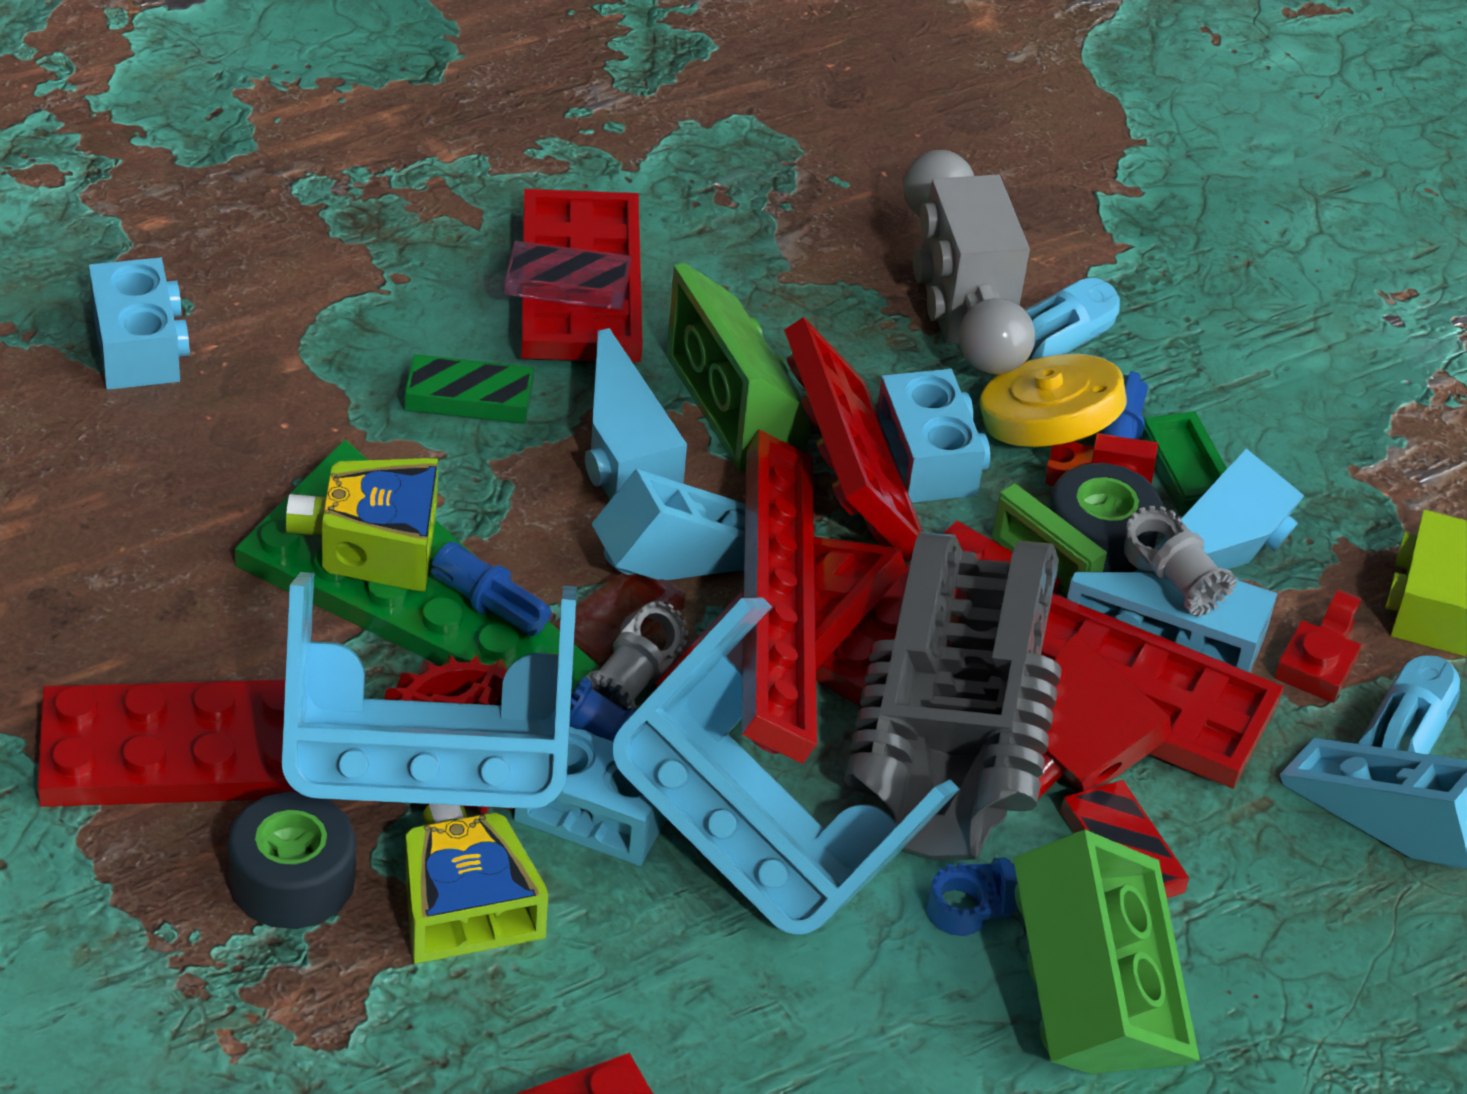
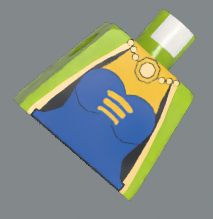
(373, 520)
(469, 885)

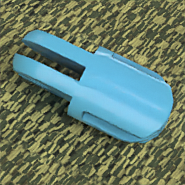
(1073, 316)
(1415, 706)

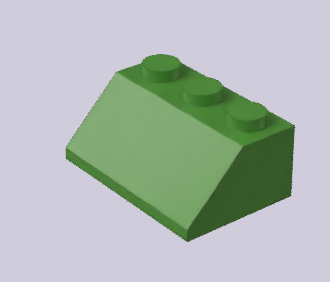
(731, 367)
(1103, 956)

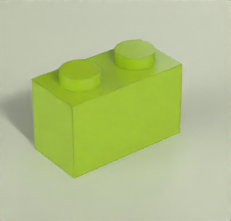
(1433, 590)

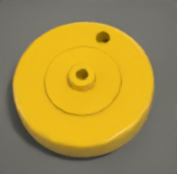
(1053, 400)

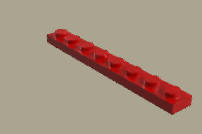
(779, 566)

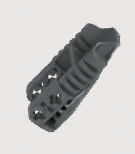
(960, 694)

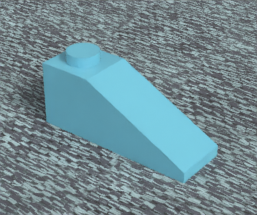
(628, 424)
(1243, 512)
(671, 529)
(1155, 605)
(1389, 793)

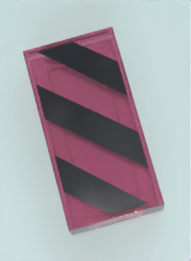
(568, 275)

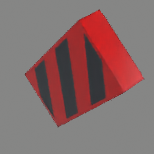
(1119, 817)

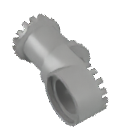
(1178, 560)
(637, 658)

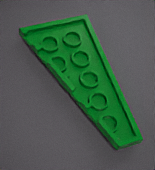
(420, 621)

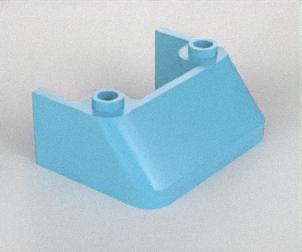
(418, 749)
(737, 812)

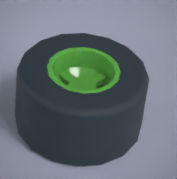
(1099, 504)
(291, 860)

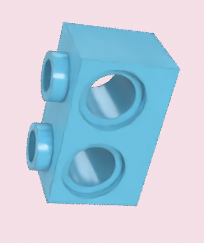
(136, 323)
(933, 434)
(598, 804)

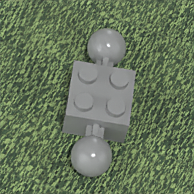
(971, 260)

